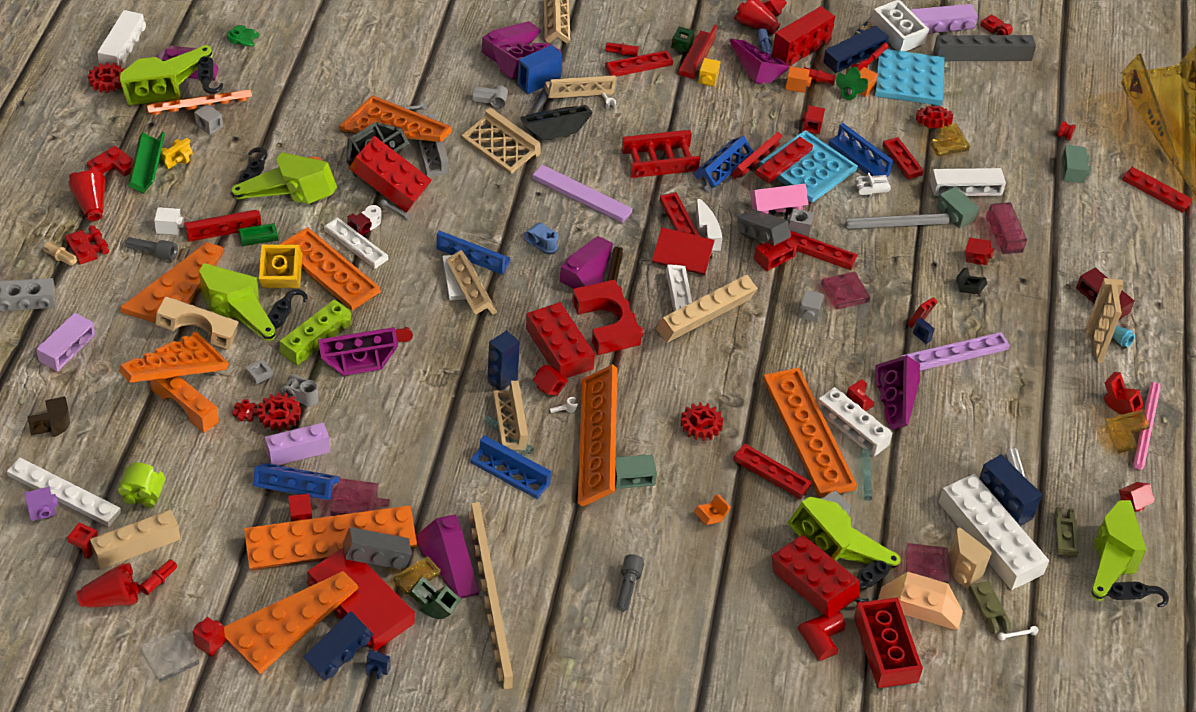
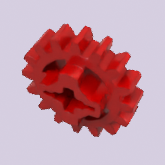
(105, 77)
(934, 117)
(279, 412)
(701, 421)

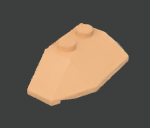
(924, 599)

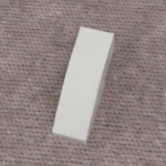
(708, 225)

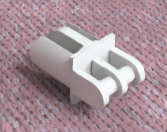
(872, 184)

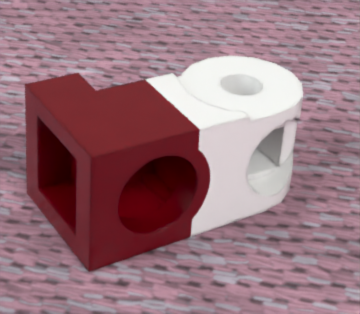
(365, 220)

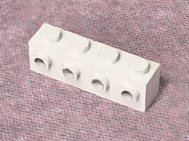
(121, 38)
(969, 181)
(854, 421)

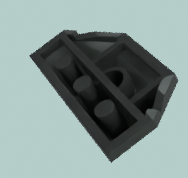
(557, 121)
(391, 136)

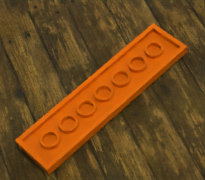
(809, 432)
(597, 436)
(320, 537)

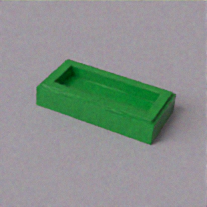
(258, 234)

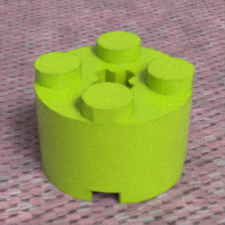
(141, 484)

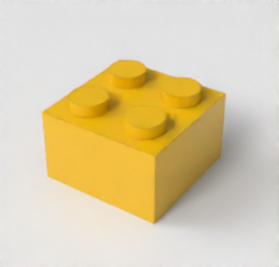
(280, 266)

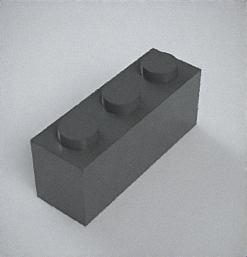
(763, 227)
(377, 548)

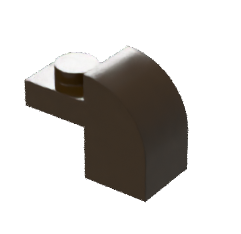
(55, 420)

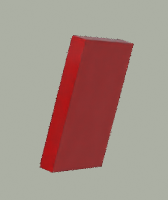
(683, 250)

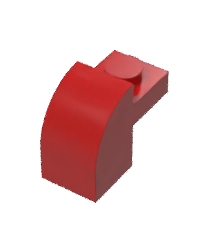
(1121, 398)

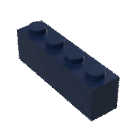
(854, 49)

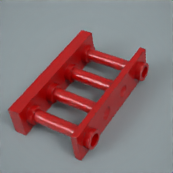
(660, 141)

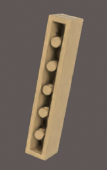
(706, 308)

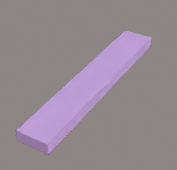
(582, 193)
(960, 351)

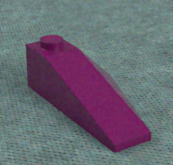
(758, 63)
(898, 388)

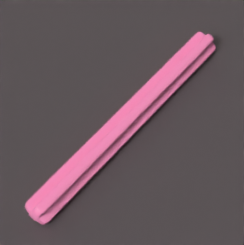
(1144, 435)

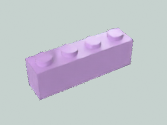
(947, 17)

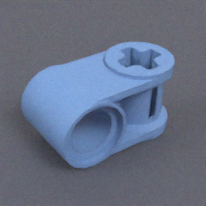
(542, 238)

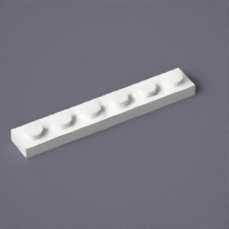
(66, 492)

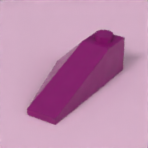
(514, 34)
(508, 56)
(586, 264)
(447, 549)

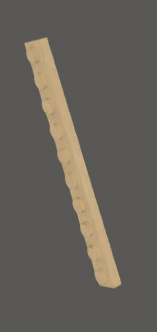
(491, 600)

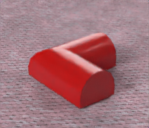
(818, 633)

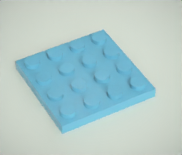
(910, 77)
(819, 169)

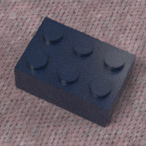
(1011, 489)

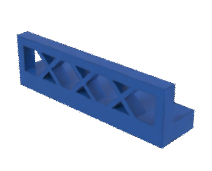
(731, 148)
(860, 156)
(475, 253)
(515, 465)
(294, 480)

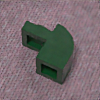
(434, 602)

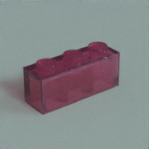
(1006, 228)

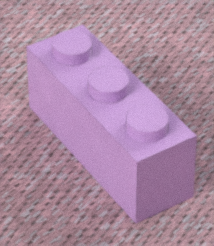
(65, 341)
(297, 444)

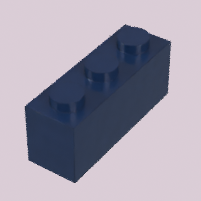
(503, 360)
(338, 646)

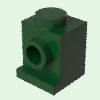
(682, 44)

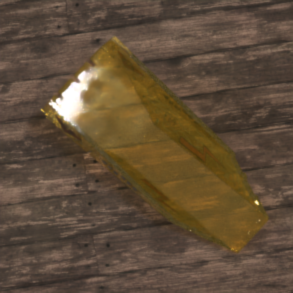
(1168, 107)

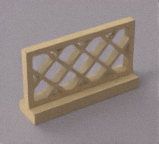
(510, 133)
(1105, 316)

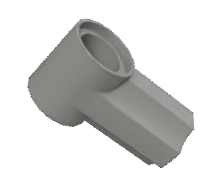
(495, 96)

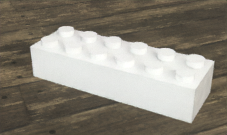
(986, 520)

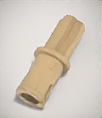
(59, 253)

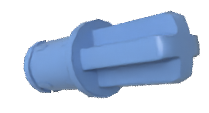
(764, 41)

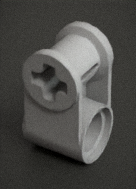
(302, 389)

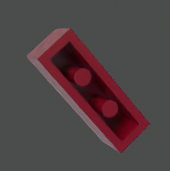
(1090, 284)

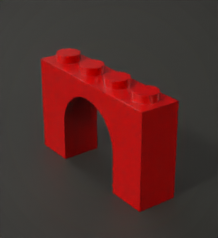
(609, 297)

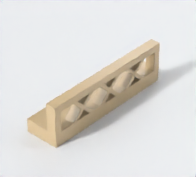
(556, 20)
(580, 86)
(470, 283)
(515, 419)

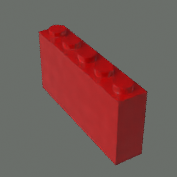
(372, 602)

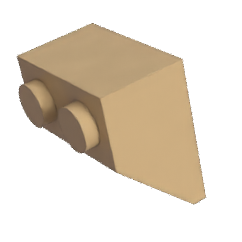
(967, 558)

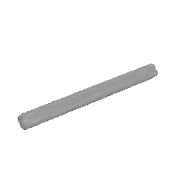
(892, 221)

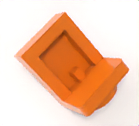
(714, 511)

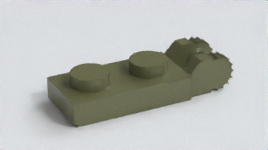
(1066, 533)
(989, 606)

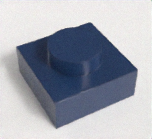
(923, 330)

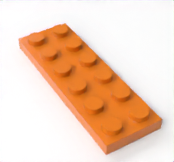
(333, 270)

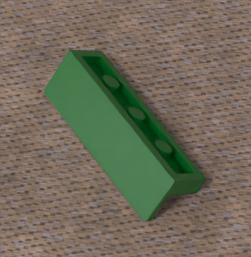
(145, 162)

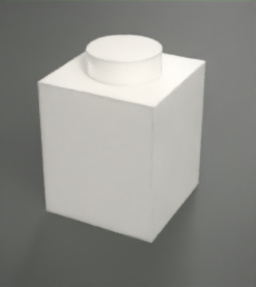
(168, 221)

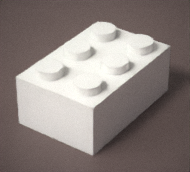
(900, 25)

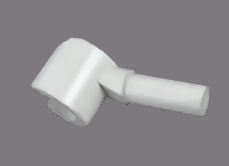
(609, 101)
(569, 406)

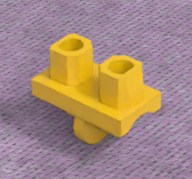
(177, 153)

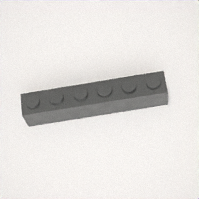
(985, 47)

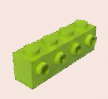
(324, 324)

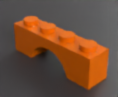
(199, 409)

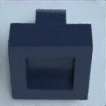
(377, 662)

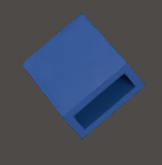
(539, 68)

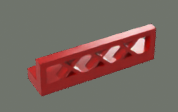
(221, 225)

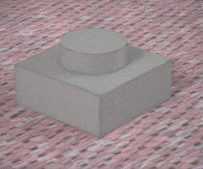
(259, 371)

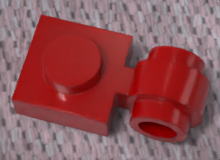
(994, 24)

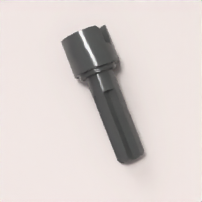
(162, 249)
(631, 570)

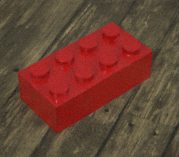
(803, 36)
(390, 174)
(560, 340)
(815, 576)
(887, 642)

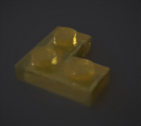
(951, 143)
(1123, 426)

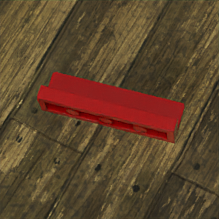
(697, 53)

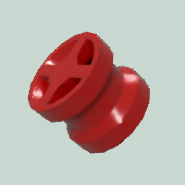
(1066, 130)

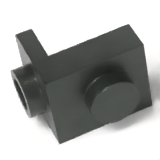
(969, 283)

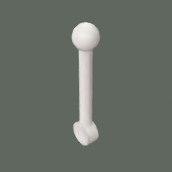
(1033, 631)

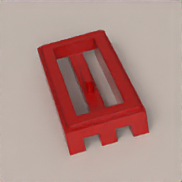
(922, 311)

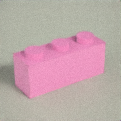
(779, 198)

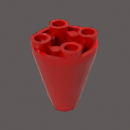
(756, 15)
(89, 192)
(110, 589)

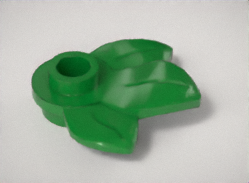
(242, 35)
(853, 81)

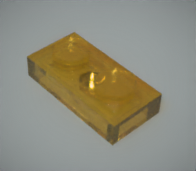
(406, 579)

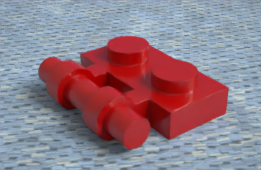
(81, 244)

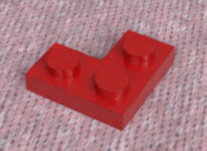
(110, 159)

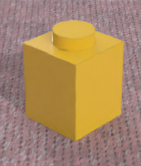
(709, 72)

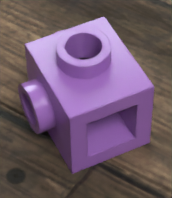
(41, 503)

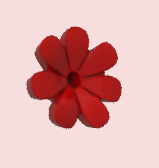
(245, 410)

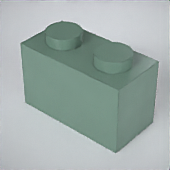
(1075, 164)
(958, 207)
(635, 471)

